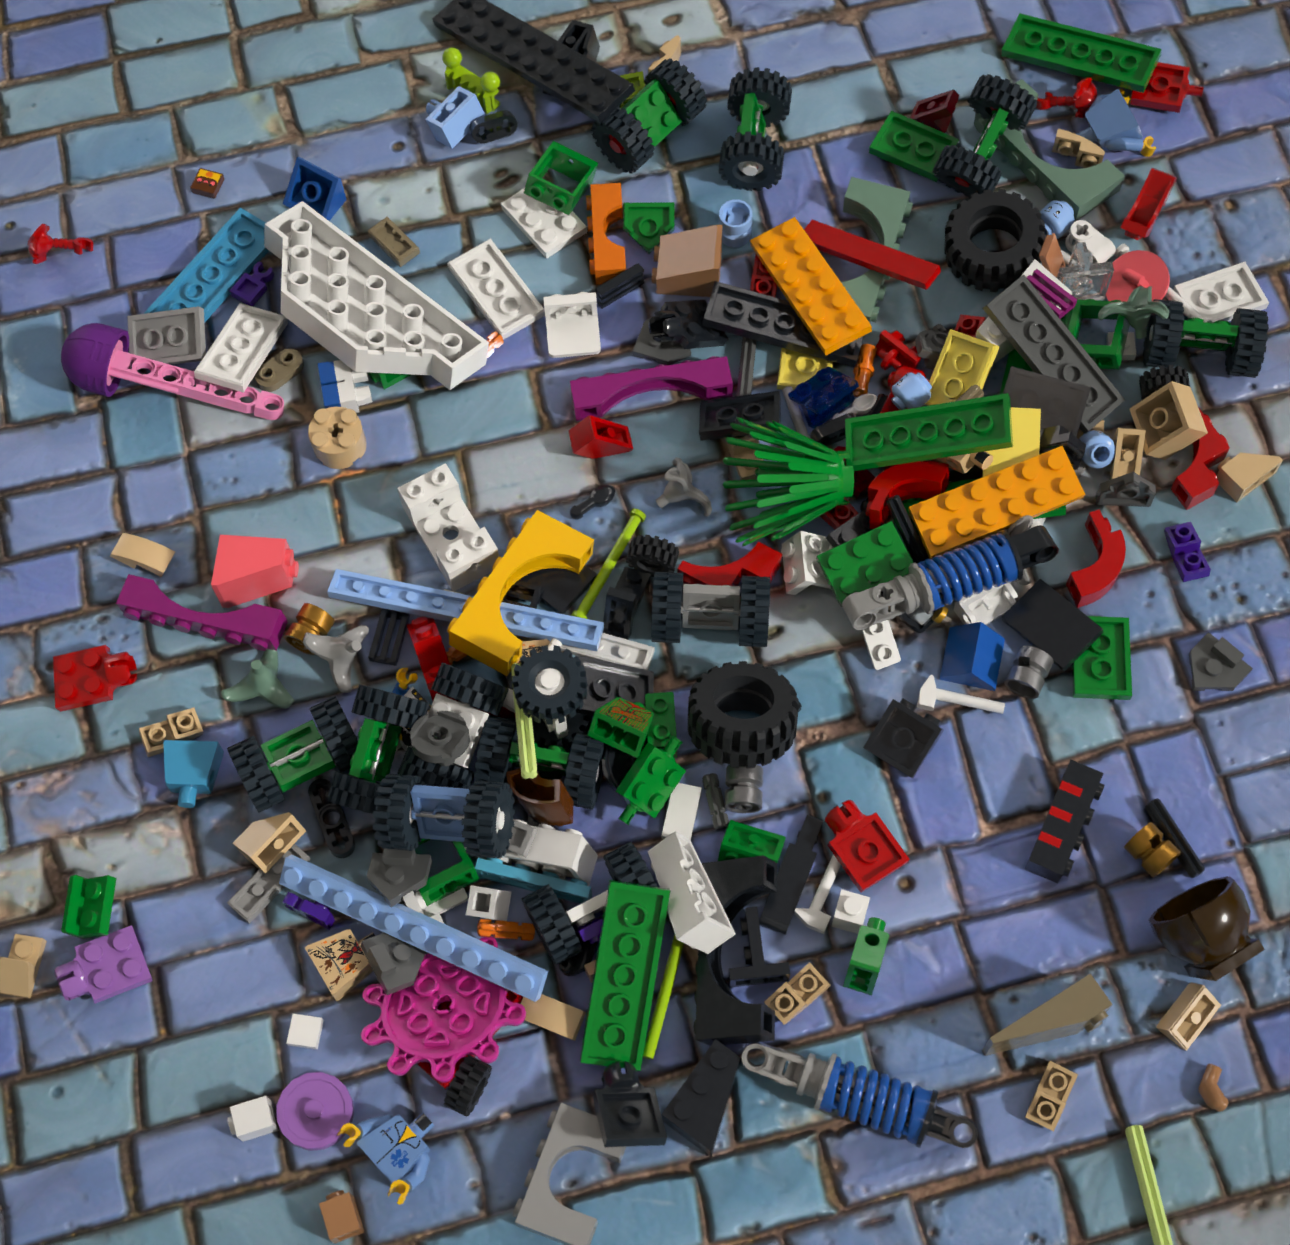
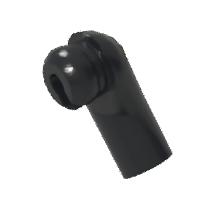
(575, 964)

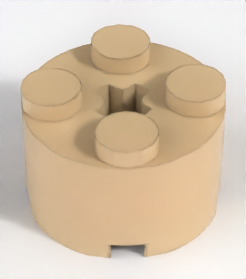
(337, 437)

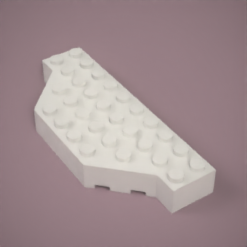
(365, 307)

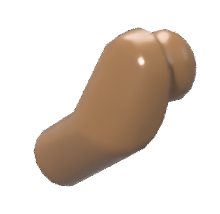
(1210, 1090)

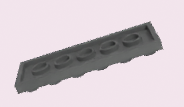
(1051, 347)

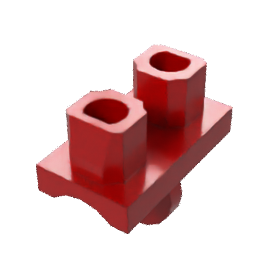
(895, 352)

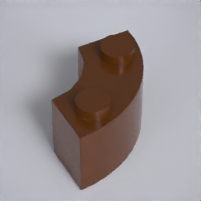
(542, 798)

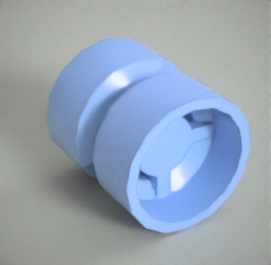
(736, 223)

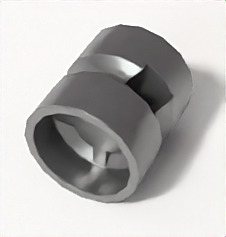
(1028, 672)
(743, 789)

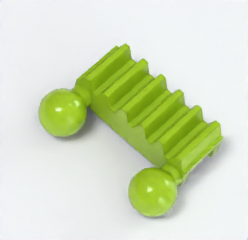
(483, 87)

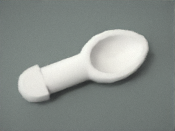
(860, 406)

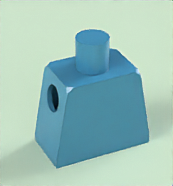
(191, 768)

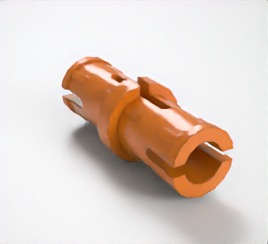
(864, 368)

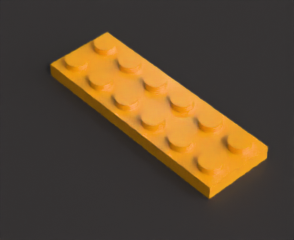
(810, 286)
(996, 502)

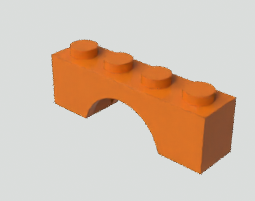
(606, 209)

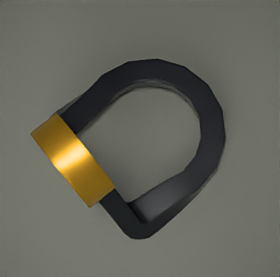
(938, 616)

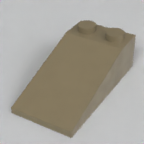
(1064, 1015)

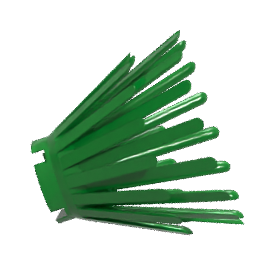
(812, 473)

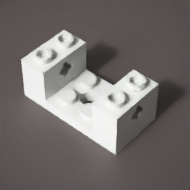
(436, 507)

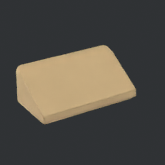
(1188, 1015)

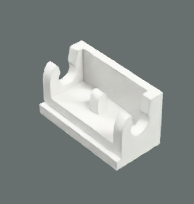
(986, 605)

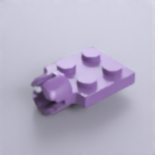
(104, 967)

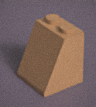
(688, 262)

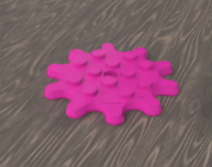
(436, 1036)

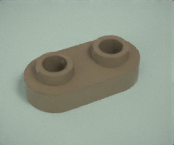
(280, 370)

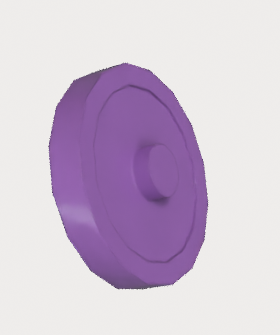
(314, 1111)

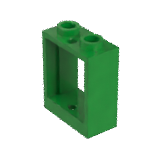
(557, 158)
(1103, 355)
(451, 879)

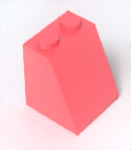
(251, 568)

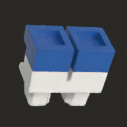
(339, 386)

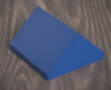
(315, 188)
(972, 656)

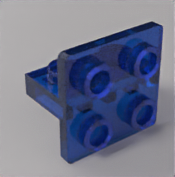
(824, 395)

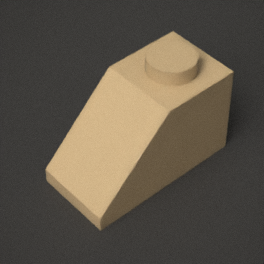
(1246, 473)
(269, 840)

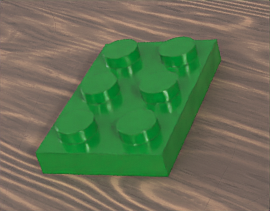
(910, 144)
(865, 561)
(1106, 665)

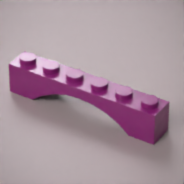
(701, 378)
(252, 625)

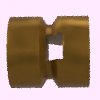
(311, 620)
(1152, 849)

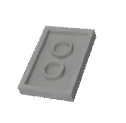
(168, 335)

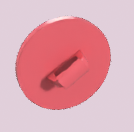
(1136, 270)

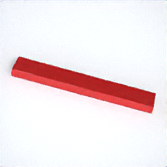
(872, 255)

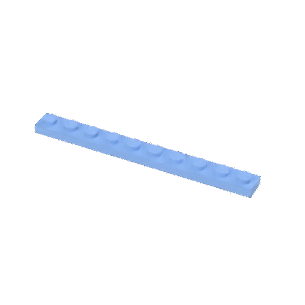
(448, 605)
(414, 928)

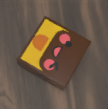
(207, 183)

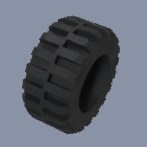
(986, 212)
(736, 739)

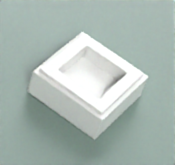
(305, 1031)

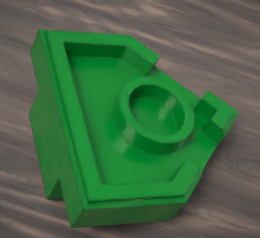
(648, 222)

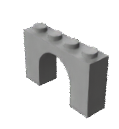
(539, 1210)

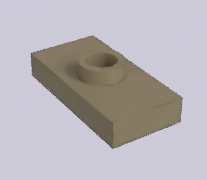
(393, 242)

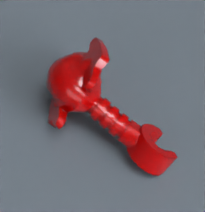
(1081, 100)
(41, 243)

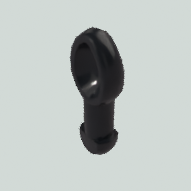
(598, 498)

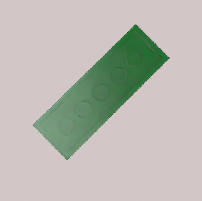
(1081, 52)
(929, 432)
(624, 974)

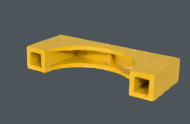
(539, 546)

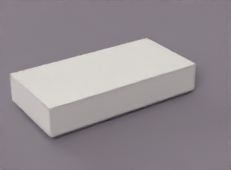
(682, 810)

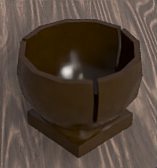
(1207, 928)

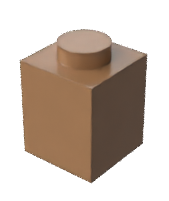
(341, 1216)

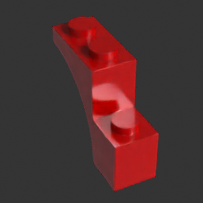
(1148, 204)
(1198, 480)
(759, 562)
(428, 649)

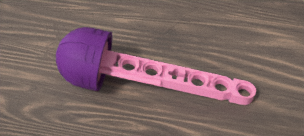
(98, 358)

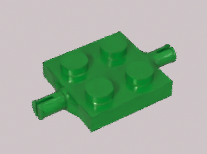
(650, 780)

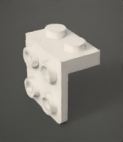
(572, 325)
(800, 561)

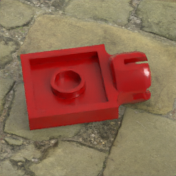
(90, 676)
(863, 845)

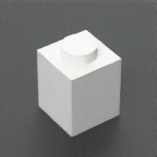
(488, 903)
(850, 911)
(252, 1119)

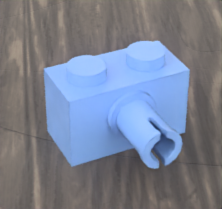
(452, 117)

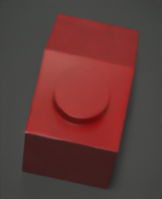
(599, 438)

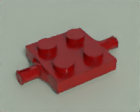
(1166, 88)

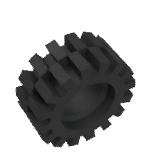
(1158, 378)
(652, 555)
(467, 1085)

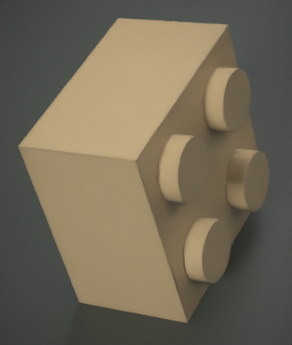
(1169, 420)

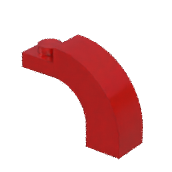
(908, 480)
(1096, 580)

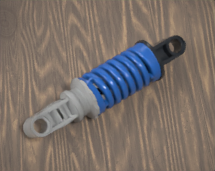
(952, 576)
(874, 1098)

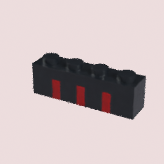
(1064, 822)

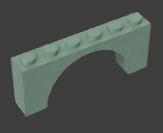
(1080, 188)
(884, 212)

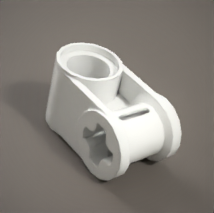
(1100, 246)

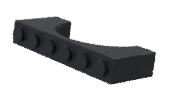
(718, 1010)

